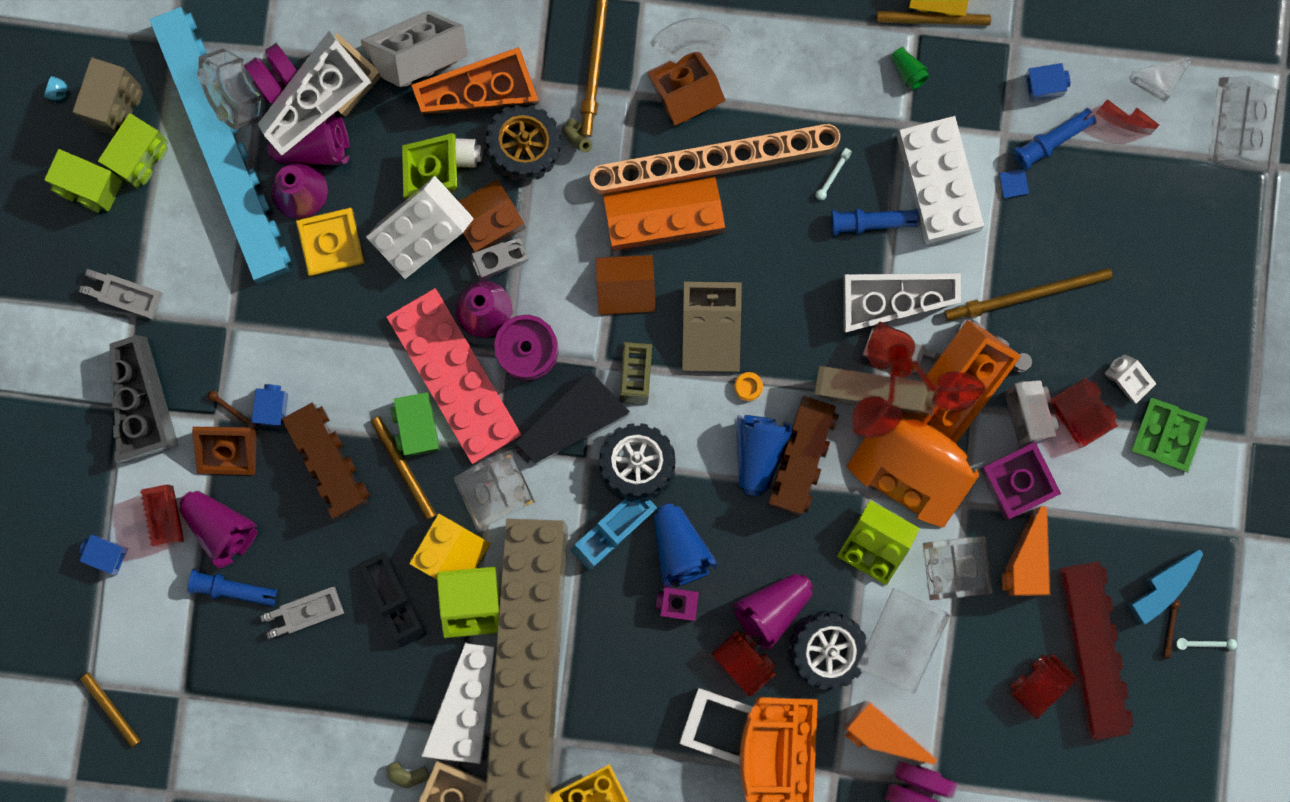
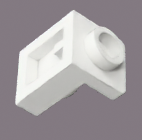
(1130, 377)

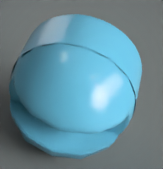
(55, 89)

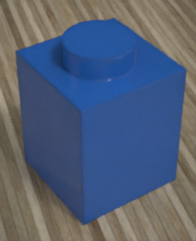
(1047, 82)
(270, 406)
(102, 554)

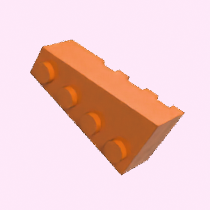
(480, 85)

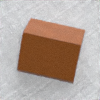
(625, 284)
(225, 450)

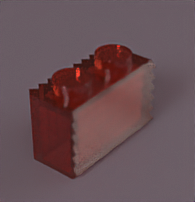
(162, 515)
(744, 663)
(1042, 686)

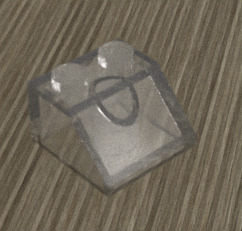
(494, 489)
(957, 568)

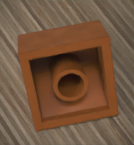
(686, 87)
(493, 217)

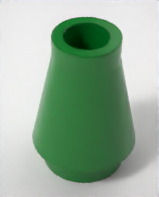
(910, 69)

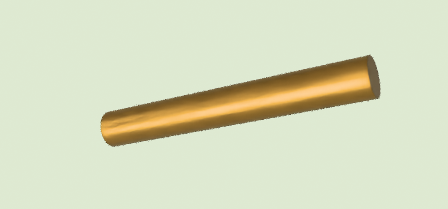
(110, 710)

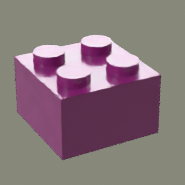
(1020, 481)

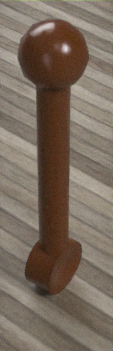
(214, 396)
(1175, 605)

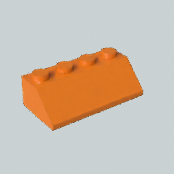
(664, 213)
(976, 354)

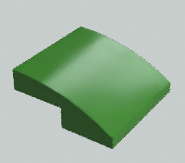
(1169, 435)

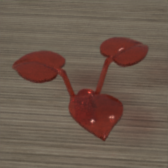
(894, 350)

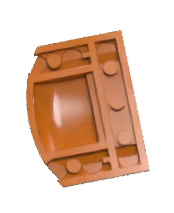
(916, 470)
(779, 750)

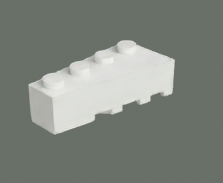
(313, 94)
(894, 296)
(464, 711)

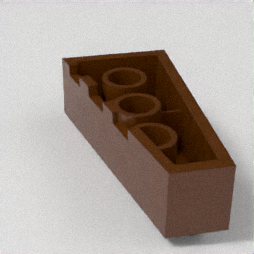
(802, 455)
(326, 461)

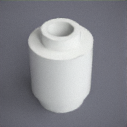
(468, 152)

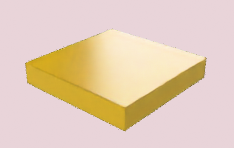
(330, 242)

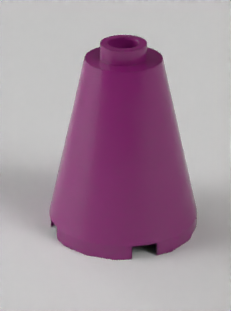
(320, 147)
(299, 190)
(485, 319)
(217, 527)
(773, 608)

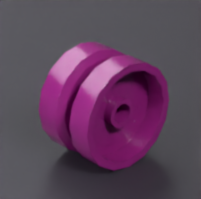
(273, 81)
(531, 364)
(922, 785)

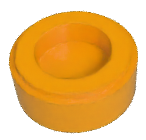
(748, 386)

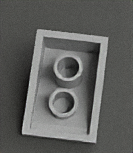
(1031, 412)

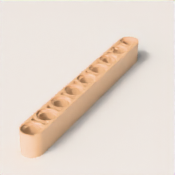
(725, 150)

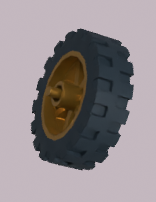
(513, 166)

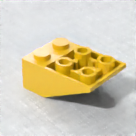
(595, 787)

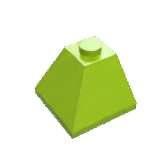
(429, 159)

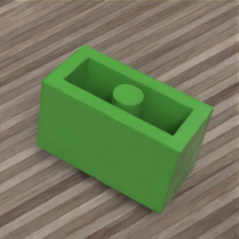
(415, 424)

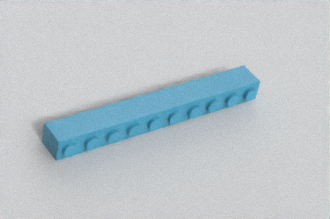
(221, 150)

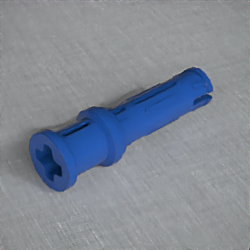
(1044, 144)
(860, 221)
(217, 586)

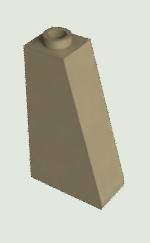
(851, 387)

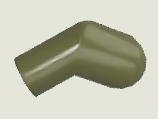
(576, 140)
(406, 779)

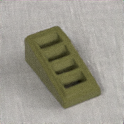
(635, 396)

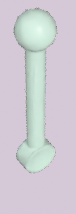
(821, 194)
(1182, 644)

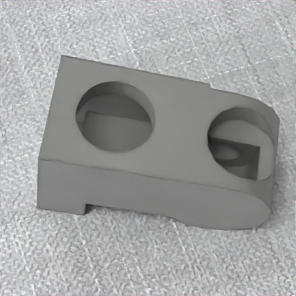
(498, 258)

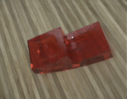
(1136, 122)

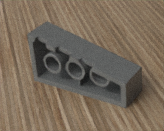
(138, 402)

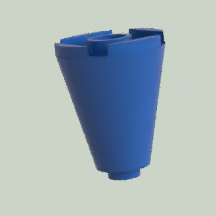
(759, 451)
(680, 548)

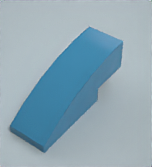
(611, 531)
(1165, 587)

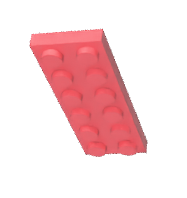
(454, 376)

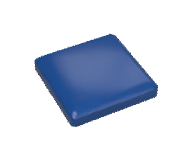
(1014, 183)

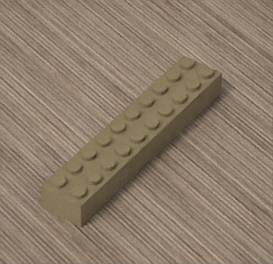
(527, 661)

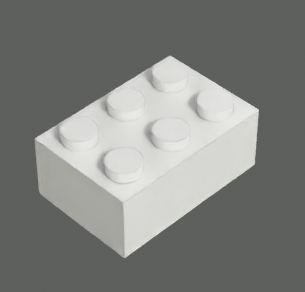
(420, 227)

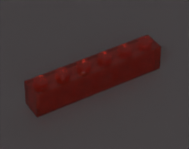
(1096, 650)

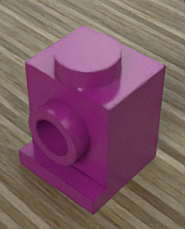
(689, 606)

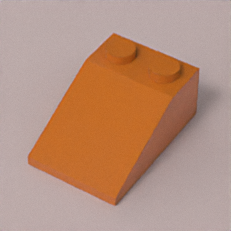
(1029, 564)
(880, 733)

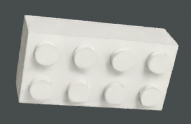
(940, 180)

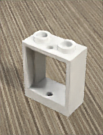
(694, 719)

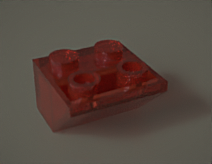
(1084, 412)

